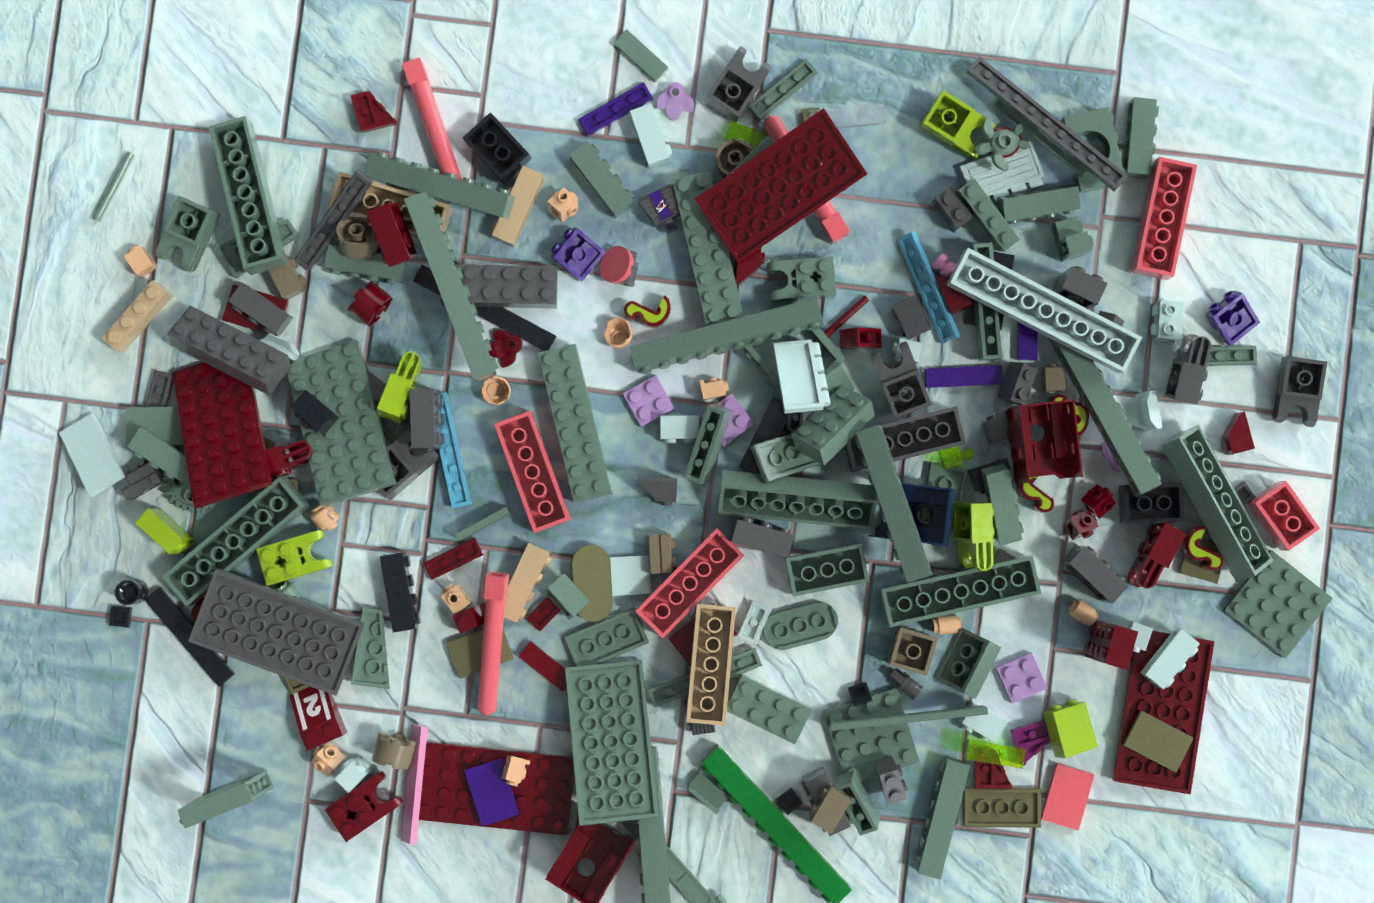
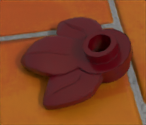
(502, 349)

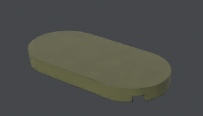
(593, 578)

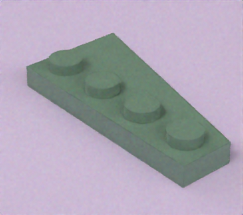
(371, 655)

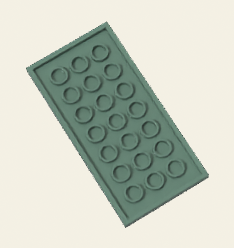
(353, 451)
(611, 743)

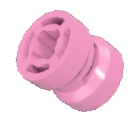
(943, 265)

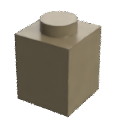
(1053, 378)

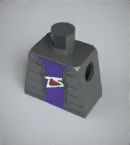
(661, 208)

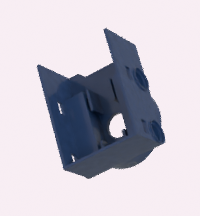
(940, 501)

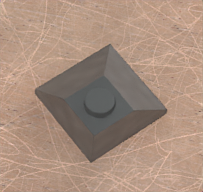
(661, 489)

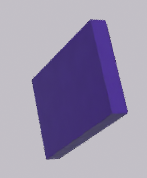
(490, 793)

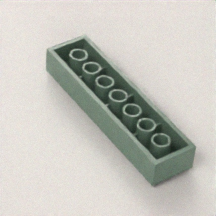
(247, 195)
(707, 253)
(575, 423)
(797, 500)
(1217, 503)
(236, 539)
(959, 591)

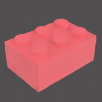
(1283, 515)

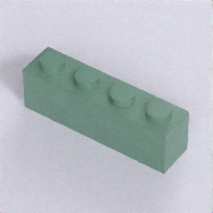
(1140, 136)
(601, 179)
(1039, 203)
(988, 215)
(372, 268)
(708, 443)
(160, 455)
(1001, 495)

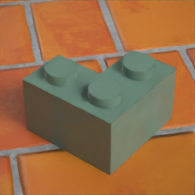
(1071, 239)

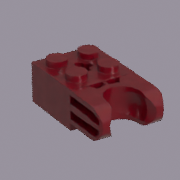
(285, 459)
(1155, 554)
(366, 804)

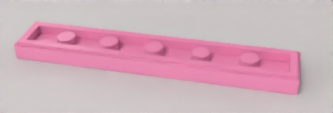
(414, 786)

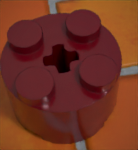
(370, 303)

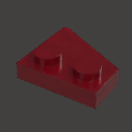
(371, 113)
(990, 776)

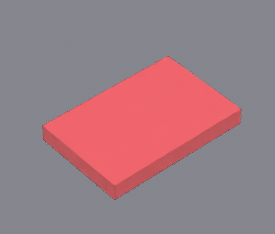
(1067, 796)

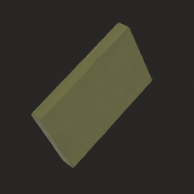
(467, 653)
(1157, 741)

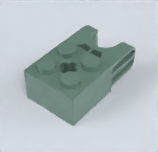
(189, 237)
(798, 279)

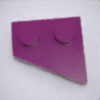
(1031, 737)

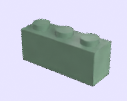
(861, 807)

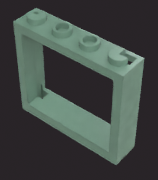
(763, 367)
(225, 799)

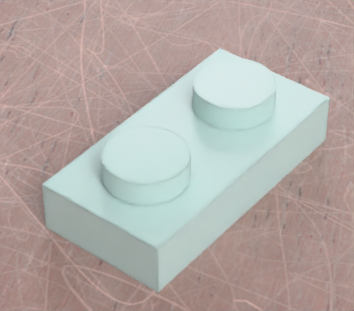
(754, 622)

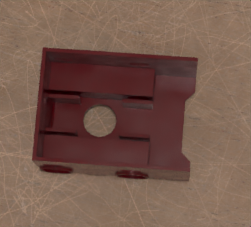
(1055, 451)
(601, 846)

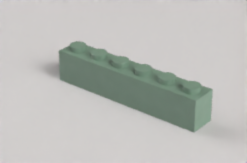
(986, 319)
(942, 817)

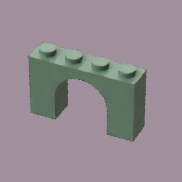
(1099, 125)

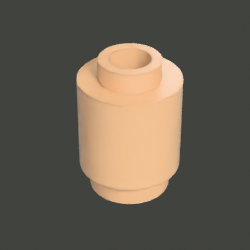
(1083, 612)
(946, 624)

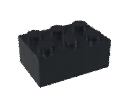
(496, 148)
(1154, 506)

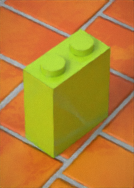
(165, 531)
(1070, 728)

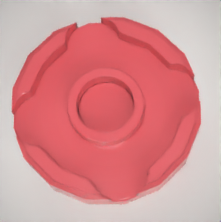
(616, 264)

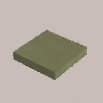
(1194, 568)

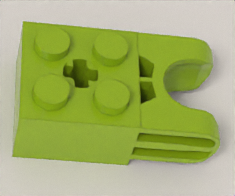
(958, 130)
(396, 394)
(974, 534)
(297, 556)

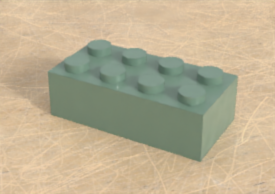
(834, 426)
(827, 569)
(768, 708)

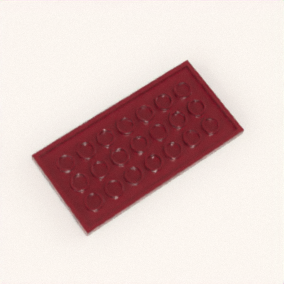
(781, 185)
(220, 434)
(1178, 706)
(540, 797)

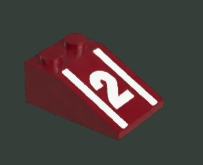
(317, 717)

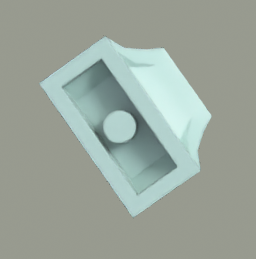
(282, 345)
(1144, 411)

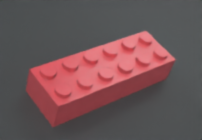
(1163, 218)
(532, 471)
(689, 583)

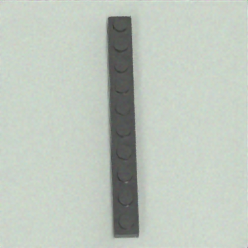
(1047, 124)

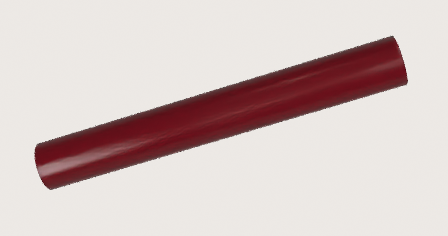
(846, 316)

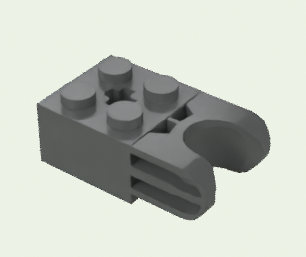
(738, 80)
(1189, 370)
(900, 377)
(1299, 393)
(406, 465)

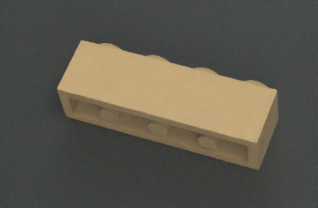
(525, 190)
(137, 316)
(524, 581)

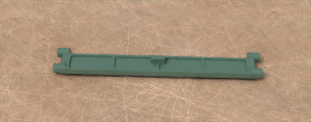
(680, 874)

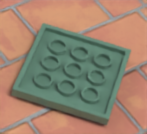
(1278, 605)
(860, 747)

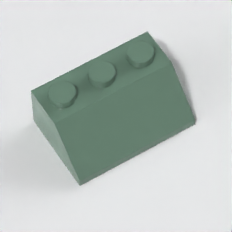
(968, 663)

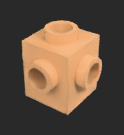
(563, 204)
(327, 759)

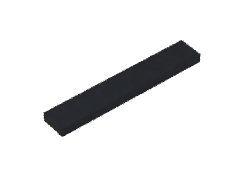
(182, 629)

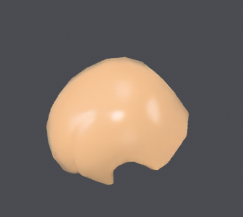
(618, 333)
(495, 390)

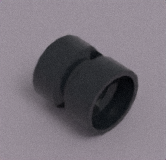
(131, 592)

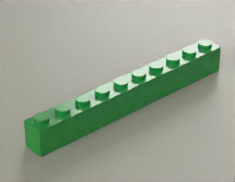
(776, 825)

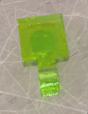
(954, 458)

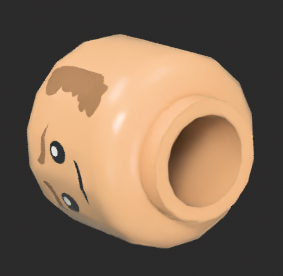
(324, 517)

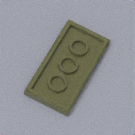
(1002, 807)

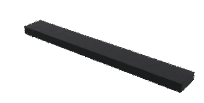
(498, 316)

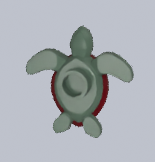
(1000, 143)

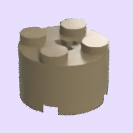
(729, 150)
(356, 237)
(393, 750)

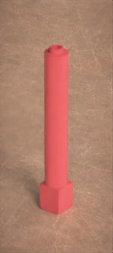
(431, 117)
(830, 219)
(495, 593)

